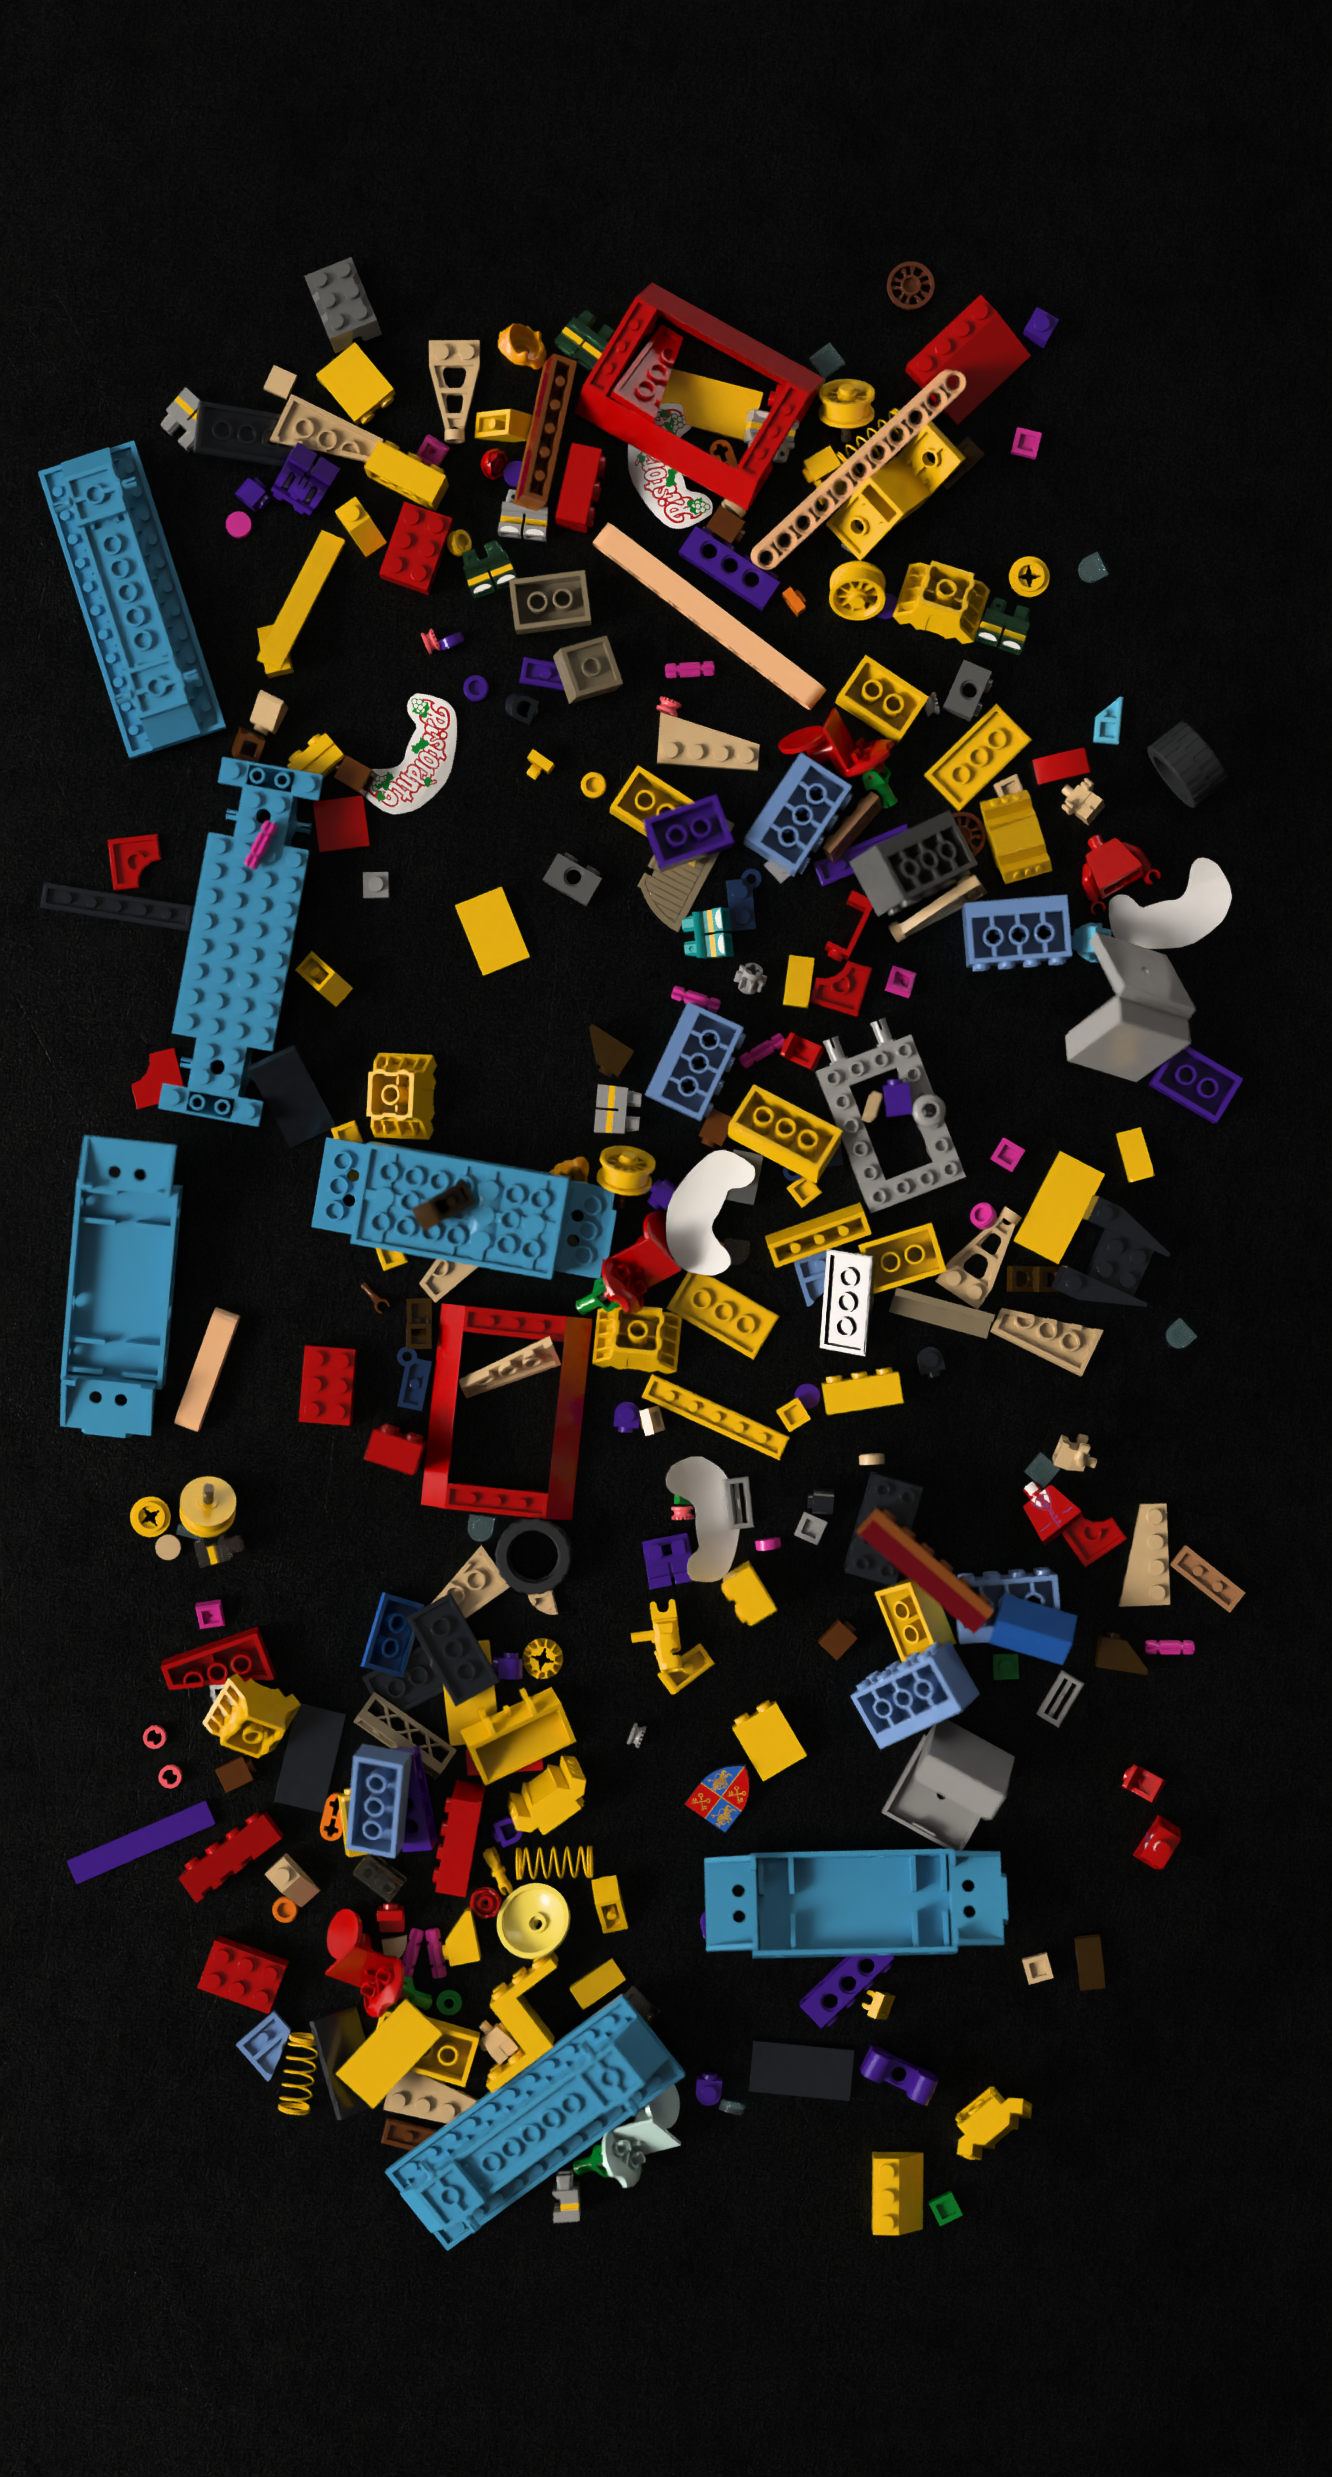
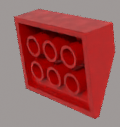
(979, 348)

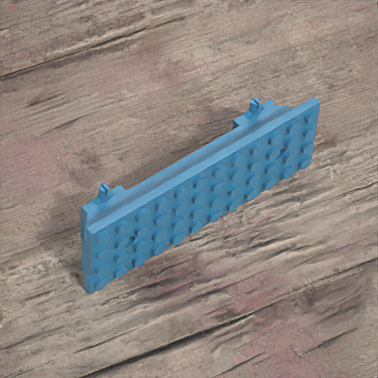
(132, 599)
(535, 2122)

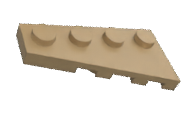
(322, 431)
(699, 746)
(444, 1277)
(1053, 1340)
(514, 1367)
(1148, 1563)
(475, 1583)
(427, 2098)

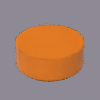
(284, 1909)

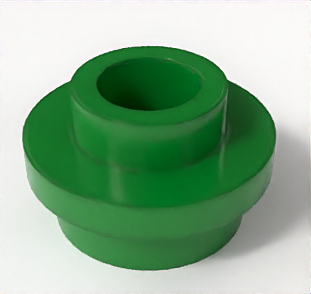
(449, 1994)

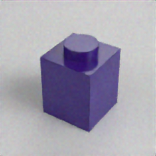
(1040, 327)
(897, 1098)

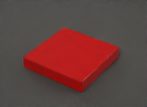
(341, 824)

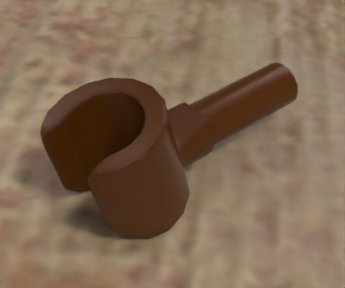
(376, 1299)

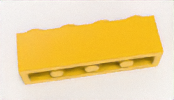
(818, 1235)

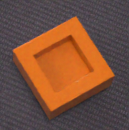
(794, 600)

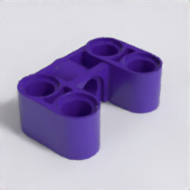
(916, 2081)

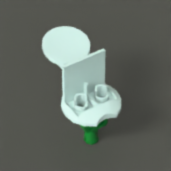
(627, 2143)

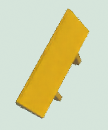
(518, 1735)

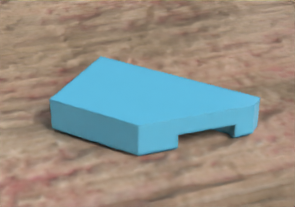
(1108, 724)

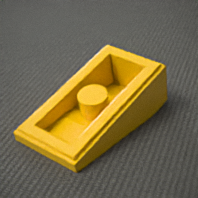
(798, 981)
(1135, 1155)
(694, 1664)
(597, 1983)

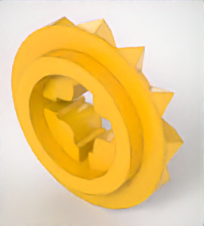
(1037, 568)
(138, 1514)
(553, 1653)

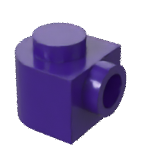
(253, 494)
(661, 1194)
(627, 1417)
(509, 1666)
(505, 1831)
(708, 2088)

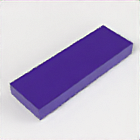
(540, 674)

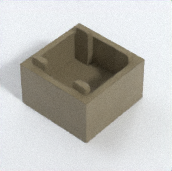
(588, 669)

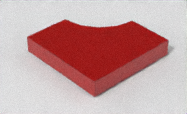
(130, 858)
(844, 990)
(162, 1069)
(1093, 1538)

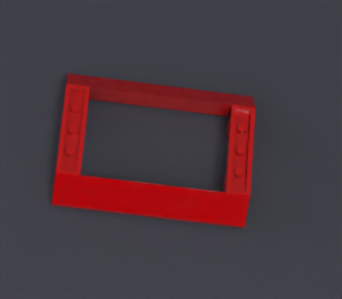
(737, 484)
(559, 1500)

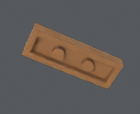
(852, 827)
(1207, 1578)

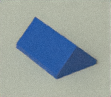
(1033, 1629)
(391, 1636)

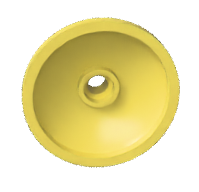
(523, 1912)

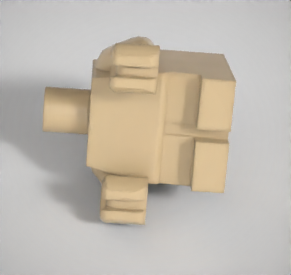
(1082, 801)
(1073, 1455)
(497, 2041)

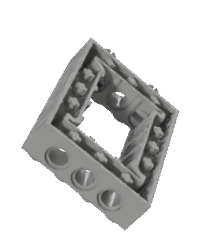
(835, 1086)

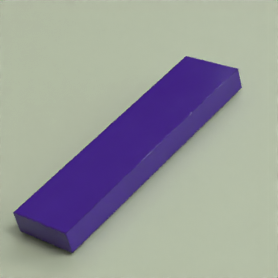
(830, 872)

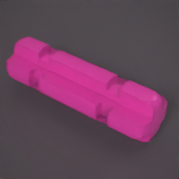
(689, 669)
(261, 844)
(695, 998)
(761, 1051)
(1169, 1647)
(412, 1951)
(435, 1953)

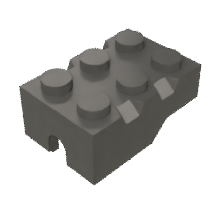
(343, 304)

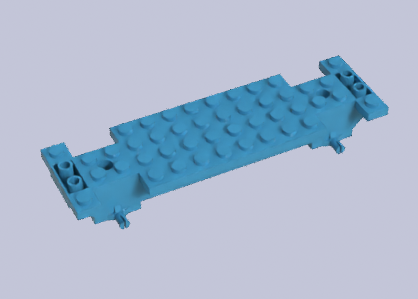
(241, 943)

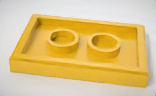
(492, 931)

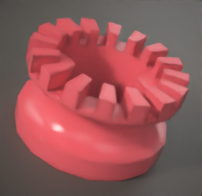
(430, 641)
(668, 707)
(682, 1511)
(158, 1729)
(176, 1771)

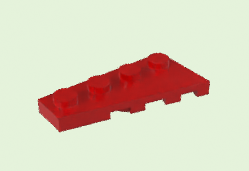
(647, 377)

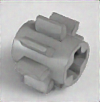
(750, 978)

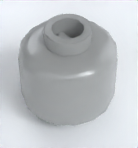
(938, 1110)

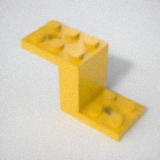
(895, 490)
(521, 2021)

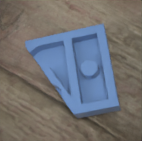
(812, 1275)
(265, 2044)

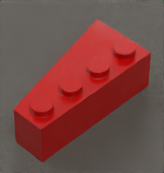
(219, 1660)
(460, 1838)
(230, 1855)

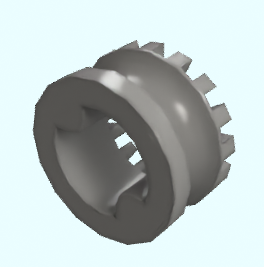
(930, 705)
(635, 1734)

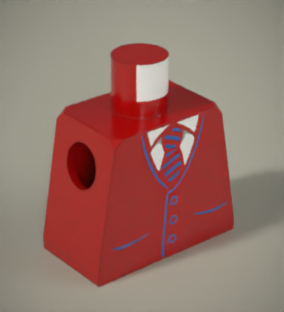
(1049, 1511)
(1158, 1843)

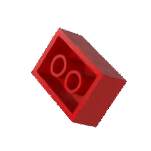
(580, 488)
(416, 548)
(328, 1385)
(396, 1449)
(243, 1974)

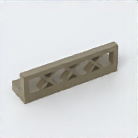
(941, 1313)
(395, 1739)

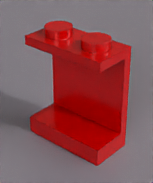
(863, 904)

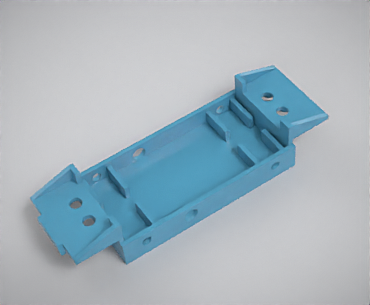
(513, 1226)
(120, 1286)
(855, 1902)

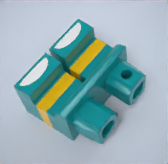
(704, 924)

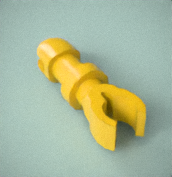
(492, 1858)

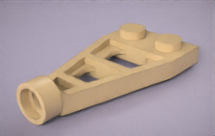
(454, 355)
(967, 891)
(965, 1285)

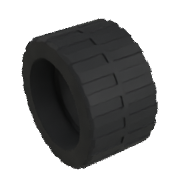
(1187, 764)
(528, 1585)

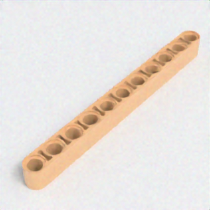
(869, 464)
(709, 616)

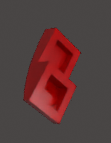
(1061, 766)

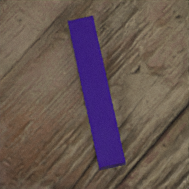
(141, 1841)

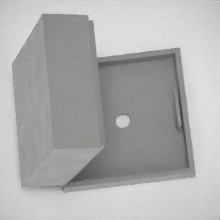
(1142, 1022)
(961, 1768)

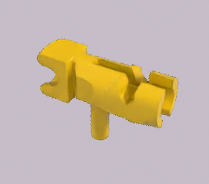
(665, 1636)

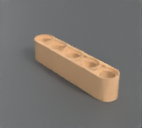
(207, 1369)

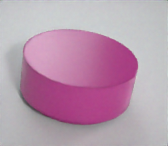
(238, 524)
(983, 1216)
(768, 1544)

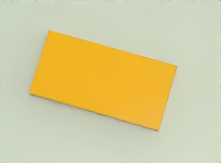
(712, 403)
(977, 757)
(1058, 1207)
(723, 1312)
(467, 1712)
(389, 2053)

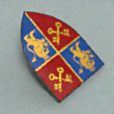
(721, 1795)

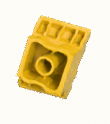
(942, 601)
(1015, 837)
(401, 1096)
(637, 1340)
(250, 1716)
(548, 1797)
(988, 2121)

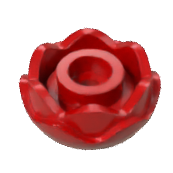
(494, 463)
(477, 1902)

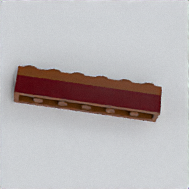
(545, 432)
(926, 1571)

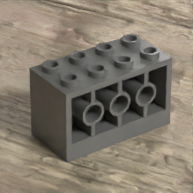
(914, 864)

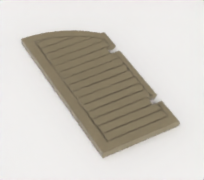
(675, 890)

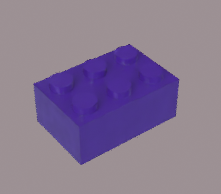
(688, 833)
(1196, 1083)

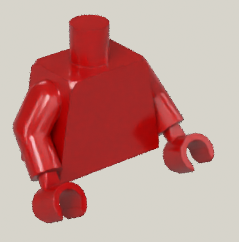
(1112, 868)

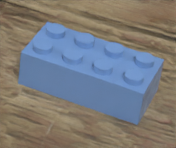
(378, 1800)

